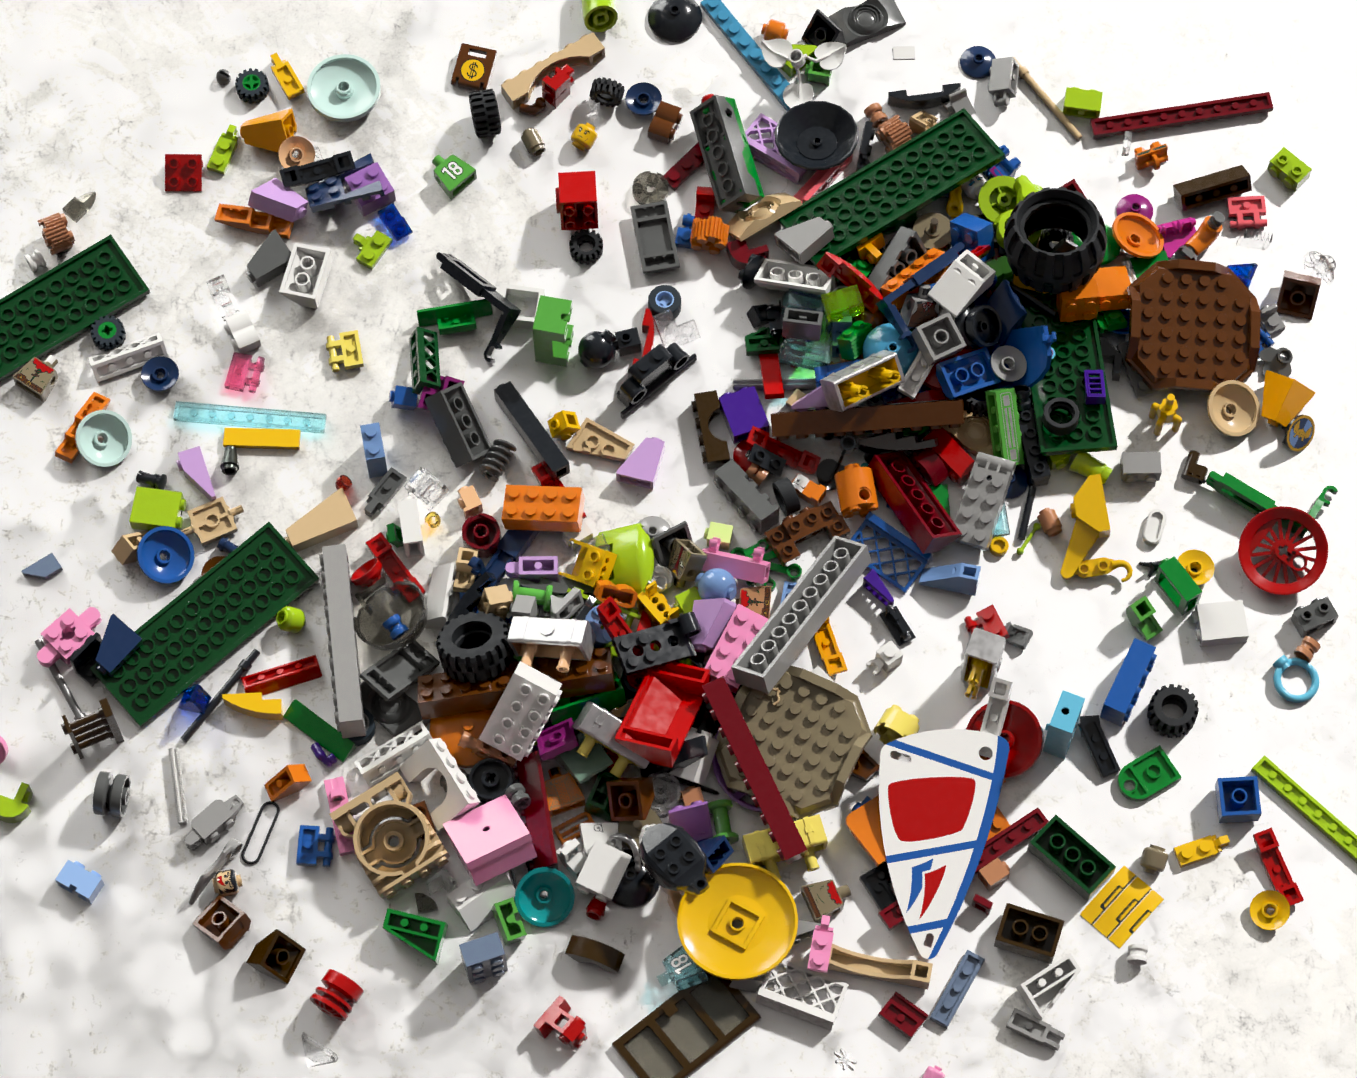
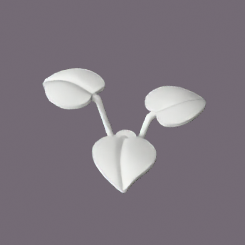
(779, 50)

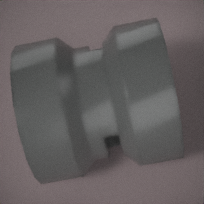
(518, 797)

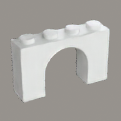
(459, 796)

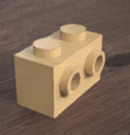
(496, 600)

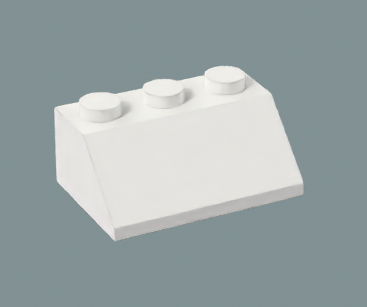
(306, 275)
(440, 595)
(475, 902)

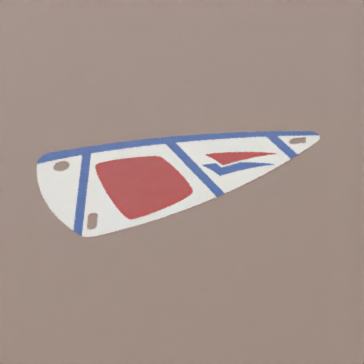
(937, 822)

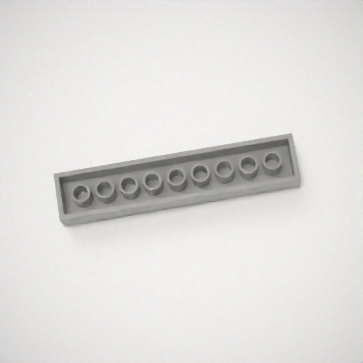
(801, 614)
(342, 641)

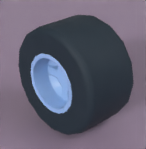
(664, 296)

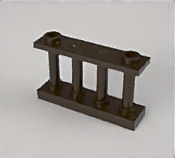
(92, 728)

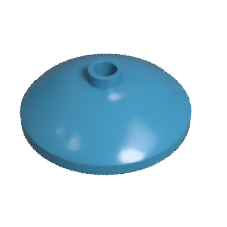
(884, 336)

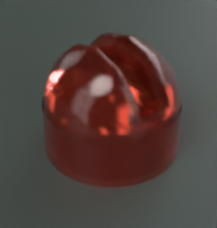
(343, 482)

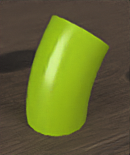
(599, 14)

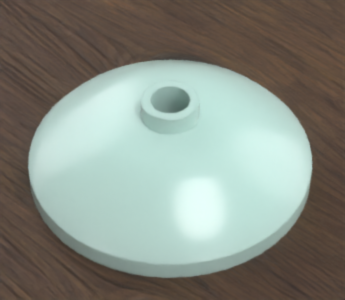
(115, 434)

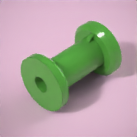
(542, 596)
(721, 819)

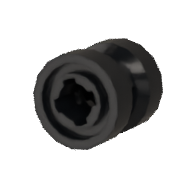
(1023, 400)

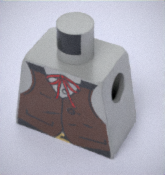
(919, 308)

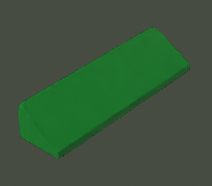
(319, 730)

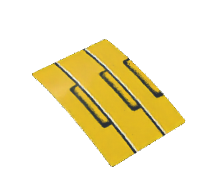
(1121, 906)

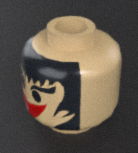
(227, 883)

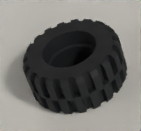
(471, 631)

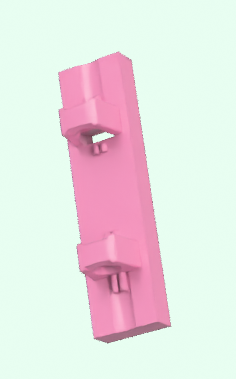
(335, 789)

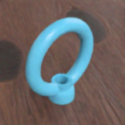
(1284, 663)

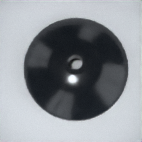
(674, 25)
(636, 890)

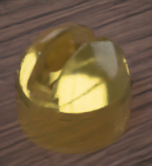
(429, 520)

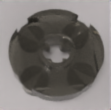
(652, 180)

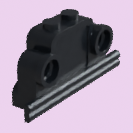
(652, 374)

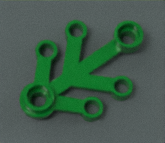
(774, 567)

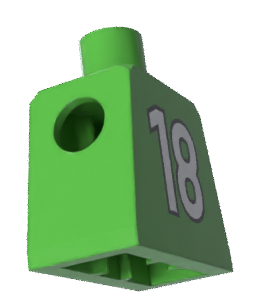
(453, 174)

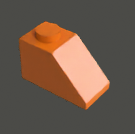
(287, 782)

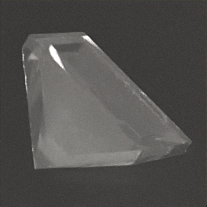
(316, 1053)

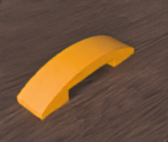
(828, 650)

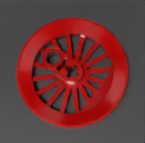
(1257, 530)

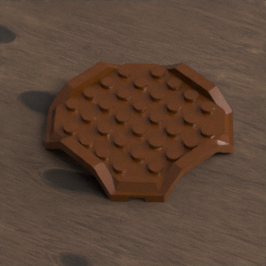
(1192, 326)

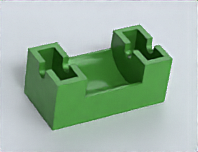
(551, 332)

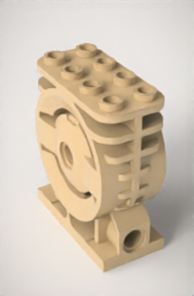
(386, 879)

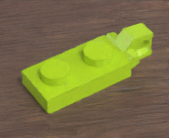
(223, 151)

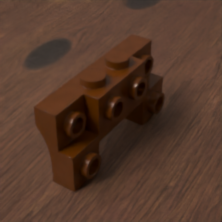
(802, 527)

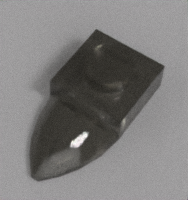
(79, 206)

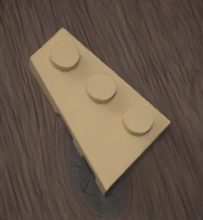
(600, 442)

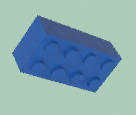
(1129, 682)

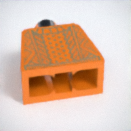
(562, 793)

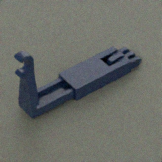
(892, 313)
(510, 548)

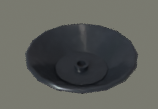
(816, 123)

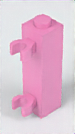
(739, 566)

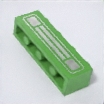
(1005, 424)

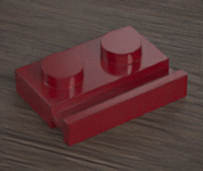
(903, 1015)

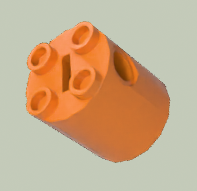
(856, 491)

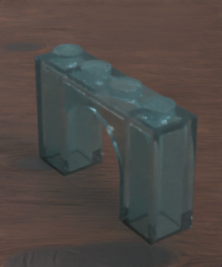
(803, 353)

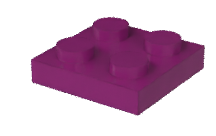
(557, 739)

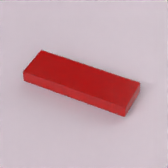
(771, 376)

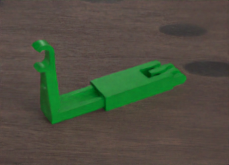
(1256, 501)

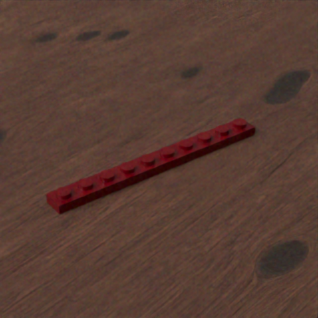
(1181, 115)
(994, 848)

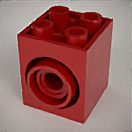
(577, 200)

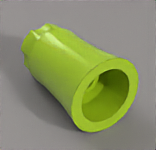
(1089, 465)

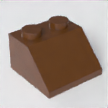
(1298, 294)
(630, 798)

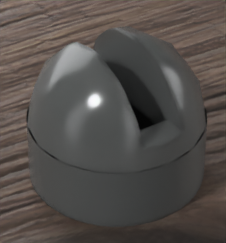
(221, 79)

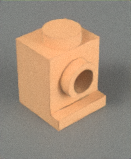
(469, 501)

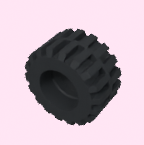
(485, 113)
(1175, 696)

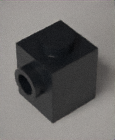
(627, 342)

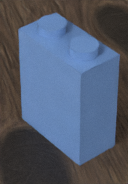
(374, 450)

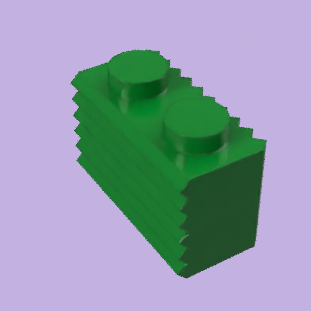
(852, 340)

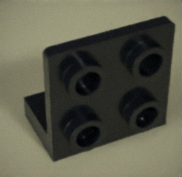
(85, 658)

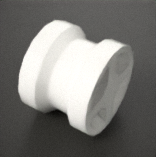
(35, 260)
(1137, 954)

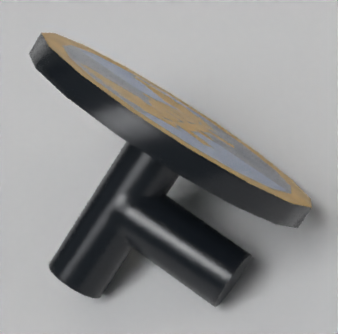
(1299, 432)

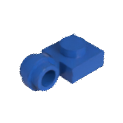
(684, 234)

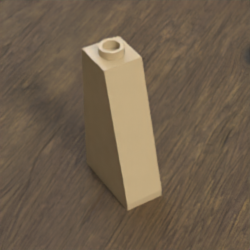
(323, 522)

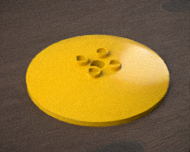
(743, 894)

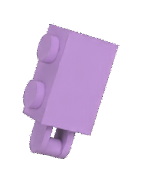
(534, 568)

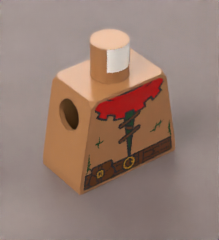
(756, 599)

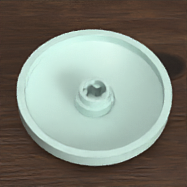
(343, 88)

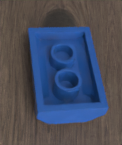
(966, 373)

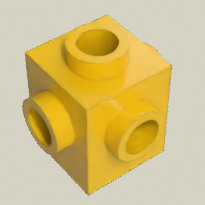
(563, 425)

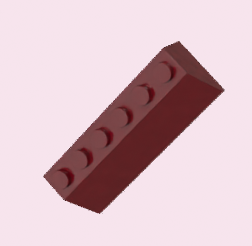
(913, 502)
(537, 813)

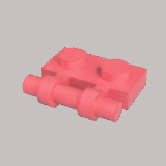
(1247, 206)

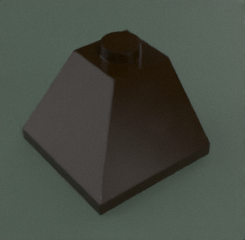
(276, 956)

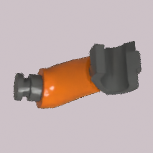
(1202, 238)

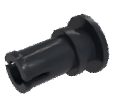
(155, 481)

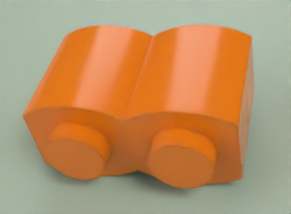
(621, 593)

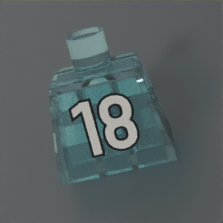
(681, 971)

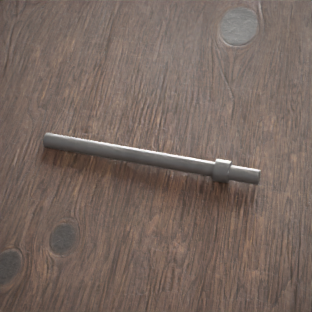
(62, 685)

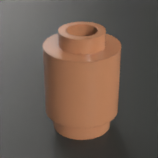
(1049, 522)

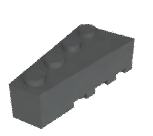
(900, 254)

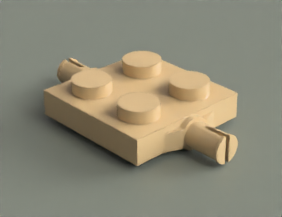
(212, 521)

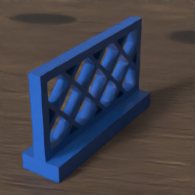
(901, 541)

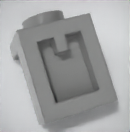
(1271, 320)

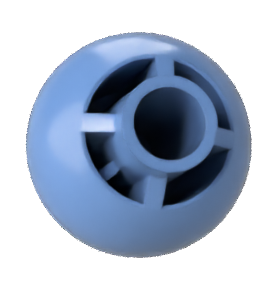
(716, 584)

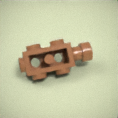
(490, 752)

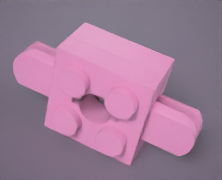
(63, 645)

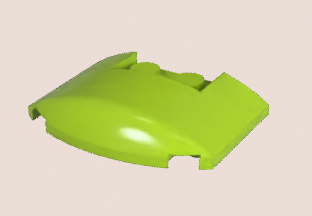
(635, 556)

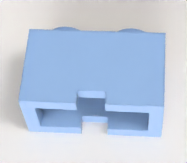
(76, 878)

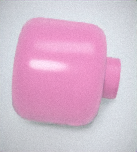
(933, 1072)

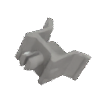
(959, 101)

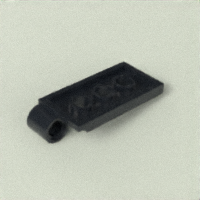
(678, 629)

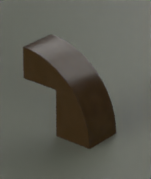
(593, 951)

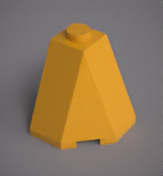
(269, 130)
(1283, 398)

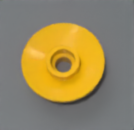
(1200, 561)
(1266, 900)

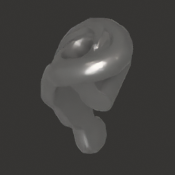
(620, 839)

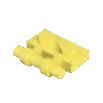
(351, 351)

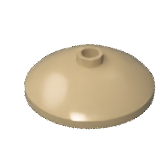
(1242, 406)

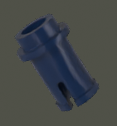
(226, 546)

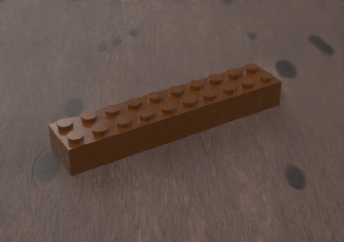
(868, 418)
(444, 696)

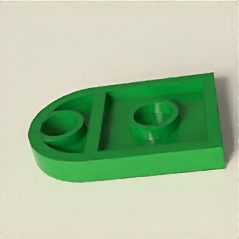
(1149, 775)

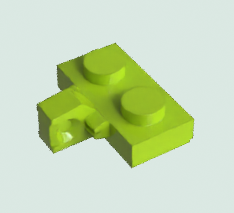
(371, 248)

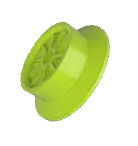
(994, 193)

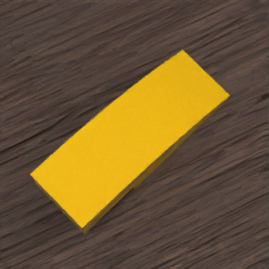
(254, 705)

